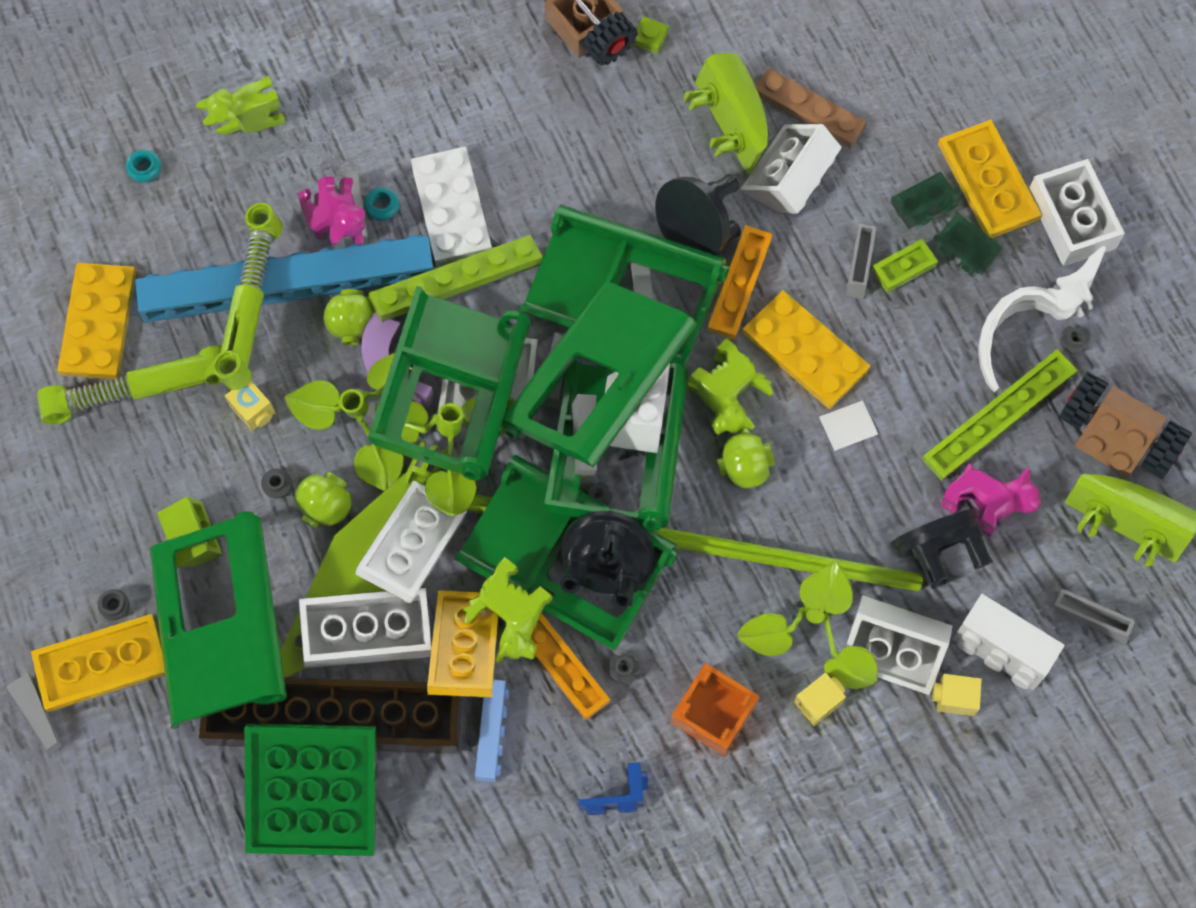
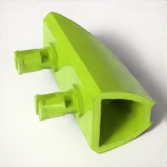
(736, 106)
(1136, 512)

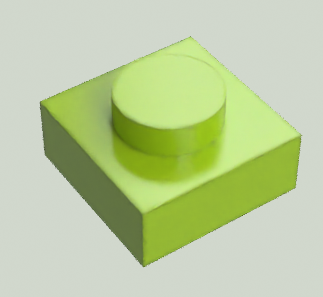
(651, 34)

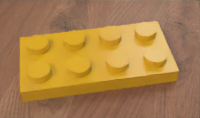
(989, 179)
(97, 321)
(806, 349)
(462, 652)
(99, 663)

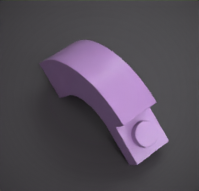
(380, 341)

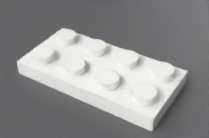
(450, 205)
(408, 545)

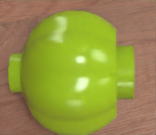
(348, 316)
(746, 460)
(323, 500)

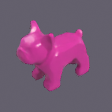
(333, 211)
(992, 496)

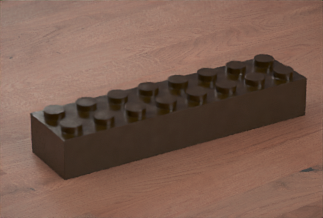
(399, 710)

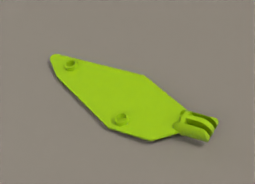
(346, 551)

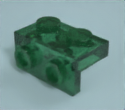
(925, 200)
(968, 244)

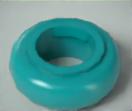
(147, 175)
(381, 193)

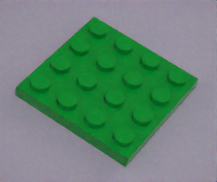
(310, 789)

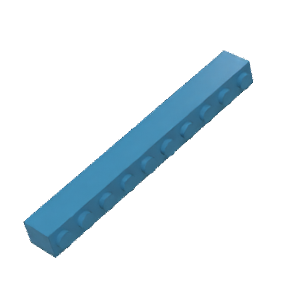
(285, 279)

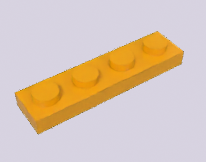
(740, 282)
(567, 670)

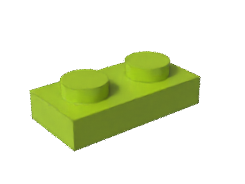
(904, 265)

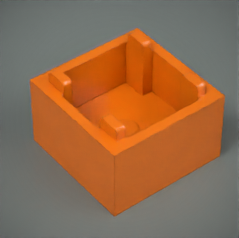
(714, 709)

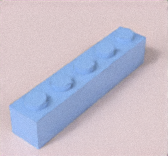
(491, 732)

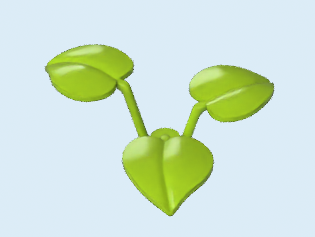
(316, 407)
(445, 490)
(822, 594)

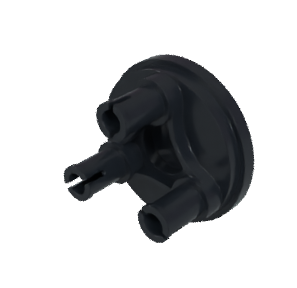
(695, 214)
(936, 536)
(606, 555)

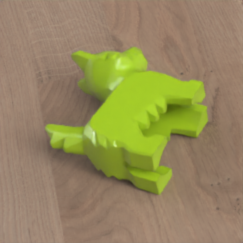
(244, 108)
(724, 385)
(514, 607)

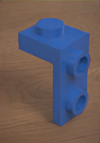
(637, 784)

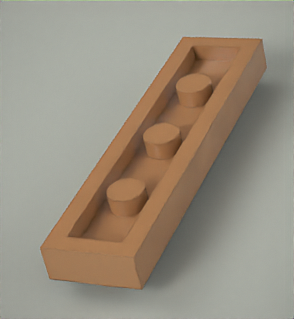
(809, 107)

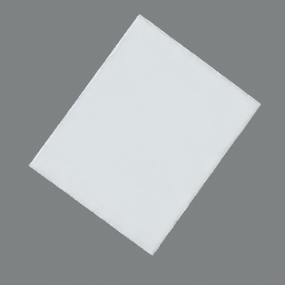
(848, 425)

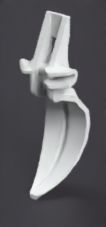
(1060, 301)

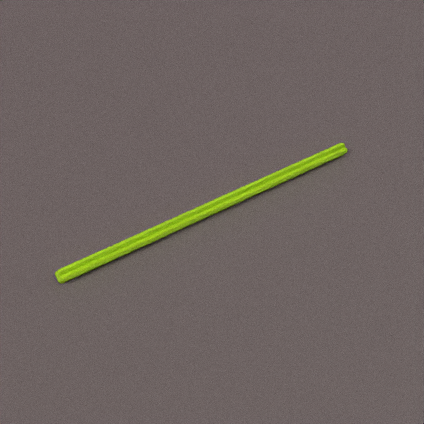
(772, 556)

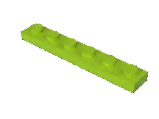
(457, 276)
(999, 415)

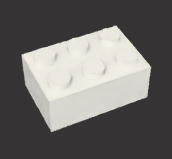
(1076, 212)
(1007, 643)

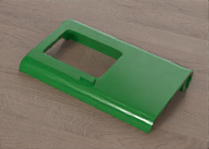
(597, 250)
(621, 334)
(460, 348)
(659, 466)
(532, 537)
(229, 659)

